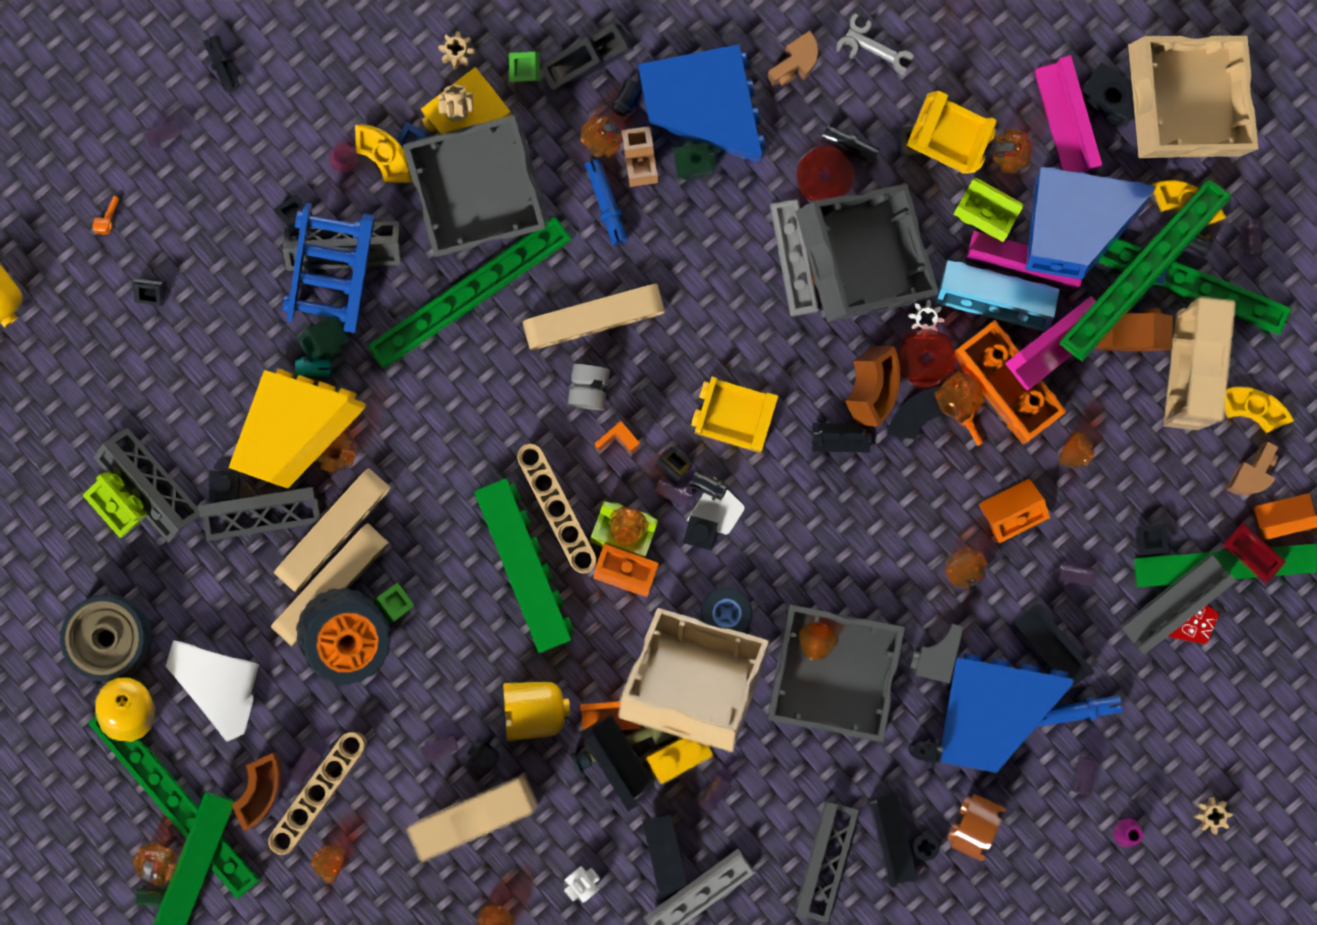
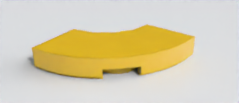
(385, 152)
(1175, 194)
(1257, 406)

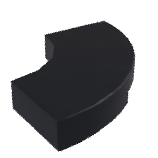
(915, 414)

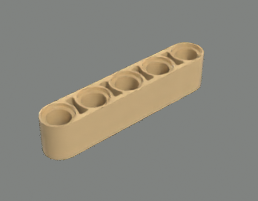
(593, 316)
(552, 495)
(332, 530)
(338, 574)
(308, 803)

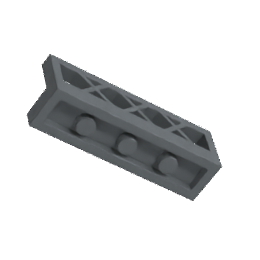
(383, 249)
(257, 503)
(158, 507)
(1177, 604)
(815, 861)

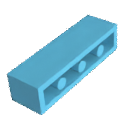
(997, 296)

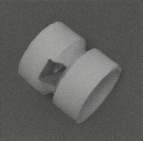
(588, 387)

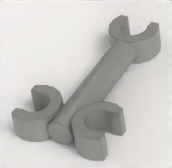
(856, 36)

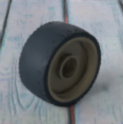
(83, 634)

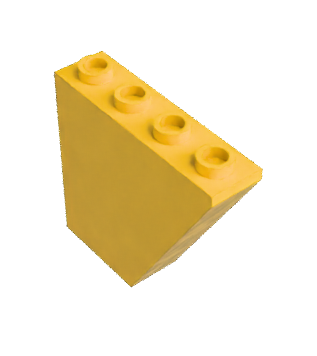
(291, 426)

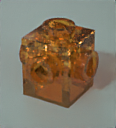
(960, 396)
(346, 458)

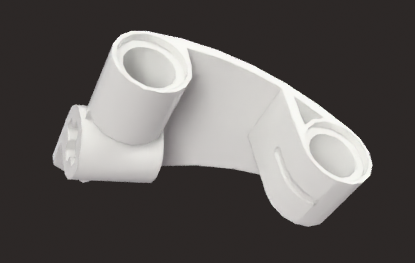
(216, 684)

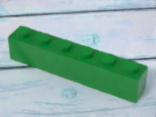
(523, 565)

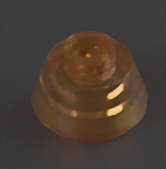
(1076, 451)
(628, 525)
(817, 640)
(328, 862)
(494, 915)

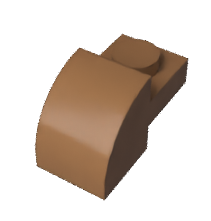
(801, 59)
(639, 156)
(1253, 478)

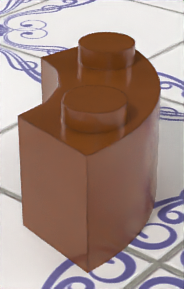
(1140, 332)
(875, 385)
(262, 791)

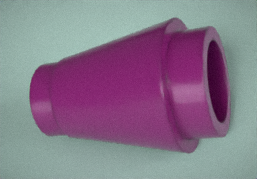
(1122, 830)

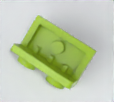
(988, 209)
(115, 503)
(602, 532)

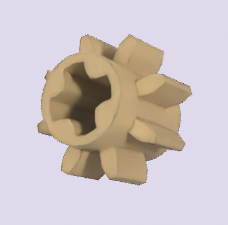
(451, 44)
(455, 102)
(1217, 822)

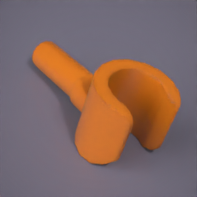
(104, 225)
(971, 427)

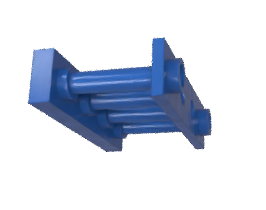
(356, 258)

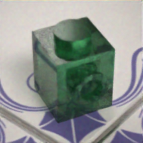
(694, 161)
(323, 340)

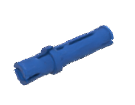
(610, 213)
(1082, 710)

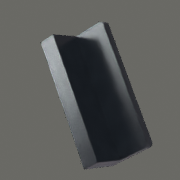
(1052, 644)
(617, 760)
(892, 840)

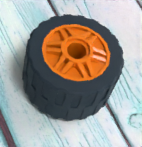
(343, 636)

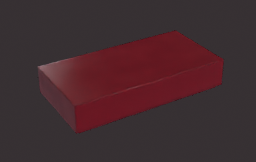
(1253, 553)

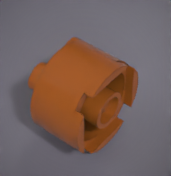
(977, 826)

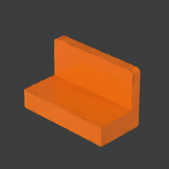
(623, 435)
(1015, 510)
(1285, 516)
(625, 570)
(594, 712)

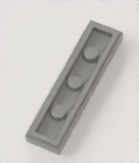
(793, 259)
(702, 891)

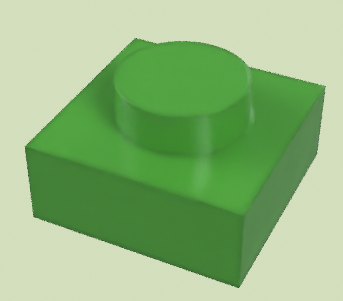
(524, 67)
(393, 603)

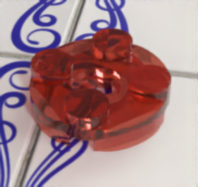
(814, 163)
(917, 344)

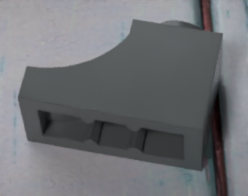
(939, 659)

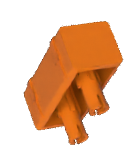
(1021, 409)

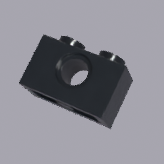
(1105, 80)

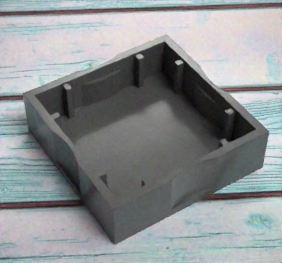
(476, 184)
(866, 252)
(846, 689)

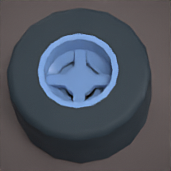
(727, 610)

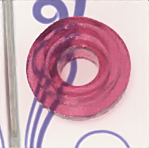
(340, 150)

